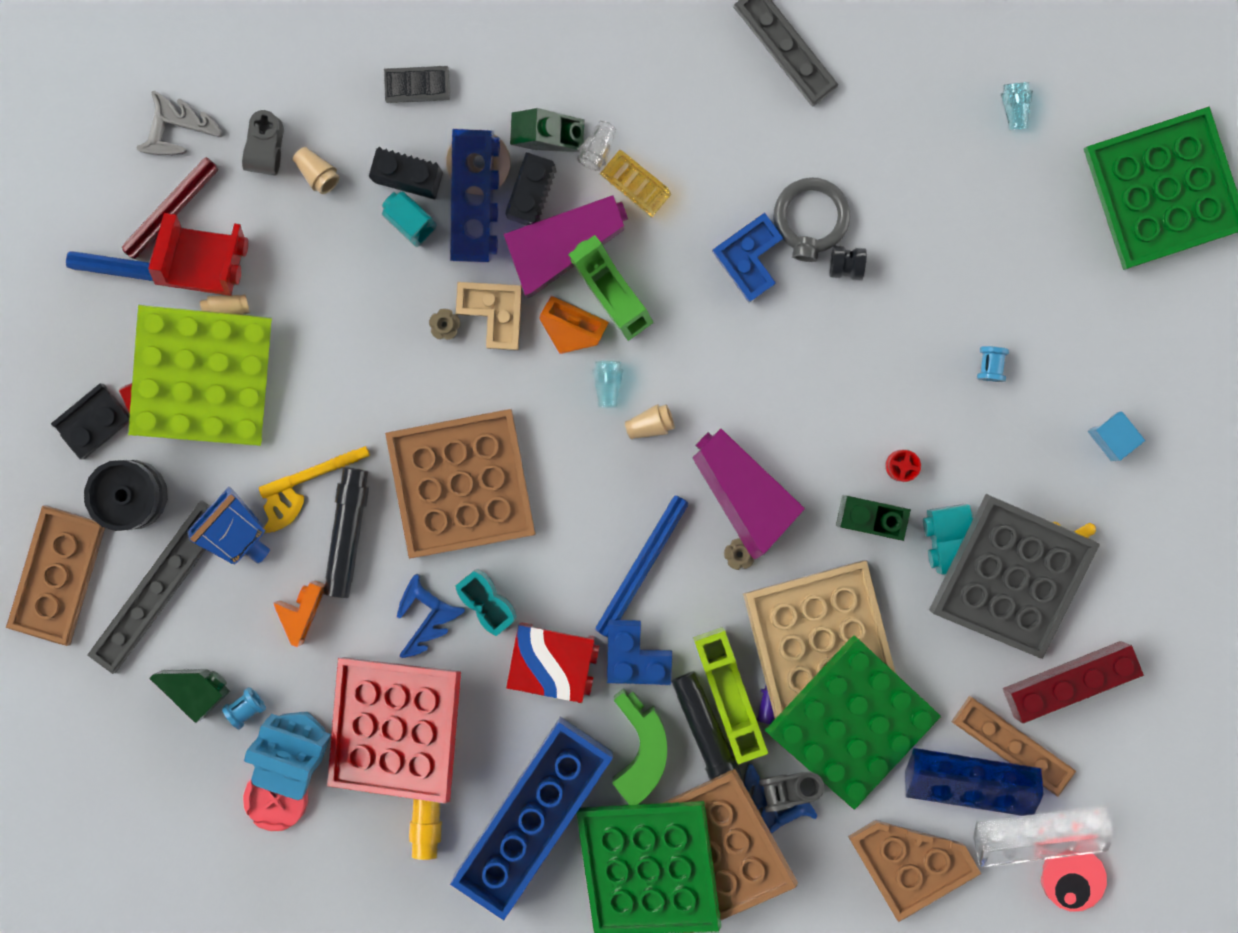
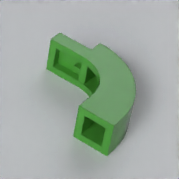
(610, 287)
(645, 770)

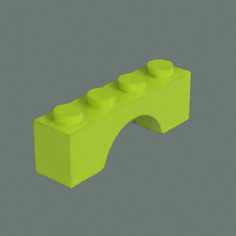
(730, 695)

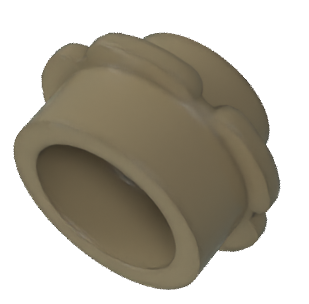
(448, 332)
(734, 561)

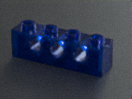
(462, 244)
(973, 782)

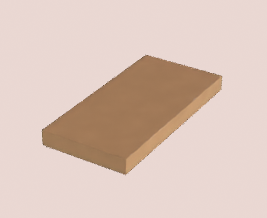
(55, 575)

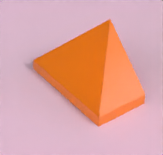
(571, 326)

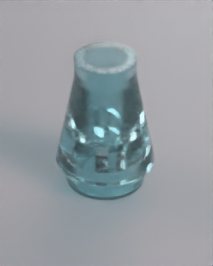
(1017, 104)
(607, 381)

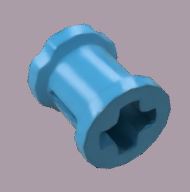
(992, 364)
(244, 708)

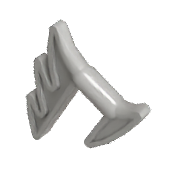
(167, 113)

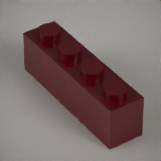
(1073, 681)

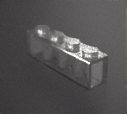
(1043, 836)

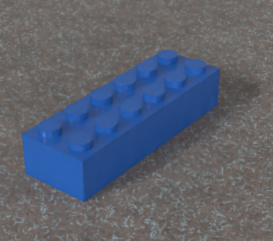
(532, 818)

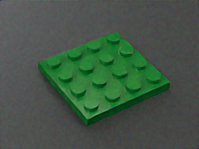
(1165, 187)
(853, 722)
(649, 868)

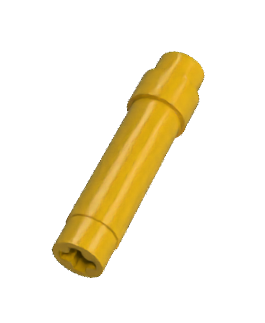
(425, 829)

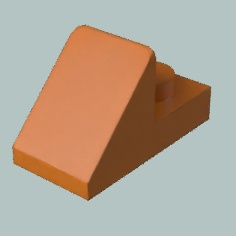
(298, 620)

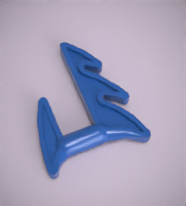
(440, 614)
(773, 819)

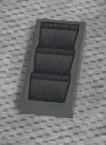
(416, 84)

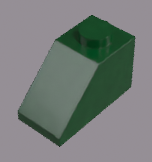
(192, 690)

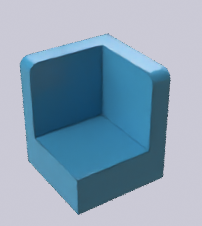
(1117, 437)

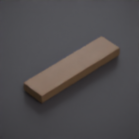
(1012, 744)

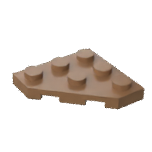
(912, 865)

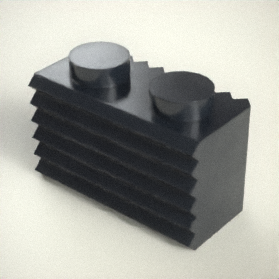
(405, 173)
(530, 189)

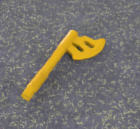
(271, 490)

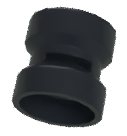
(848, 262)

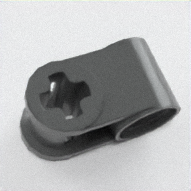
(263, 148)
(789, 791)

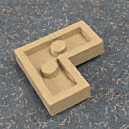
(498, 303)

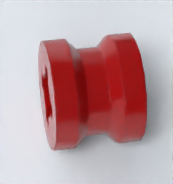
(909, 466)

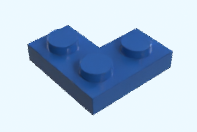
(741, 253)
(630, 664)

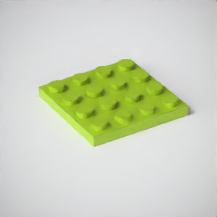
(199, 375)

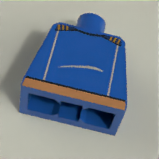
(230, 530)

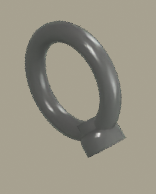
(804, 247)

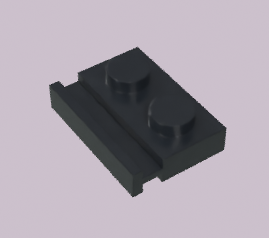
(91, 421)

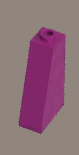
(543, 247)
(746, 492)

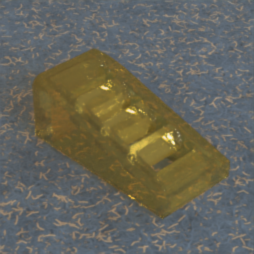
(654, 202)

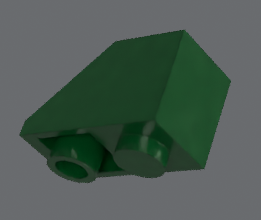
(546, 130)
(873, 517)

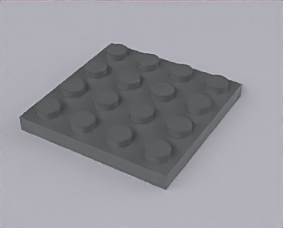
(1014, 576)

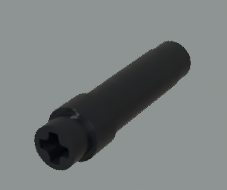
(350, 499)
(704, 726)

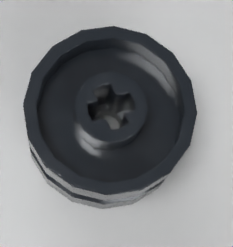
(106, 495)

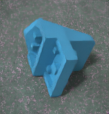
(287, 753)

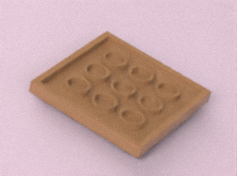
(460, 483)
(743, 850)

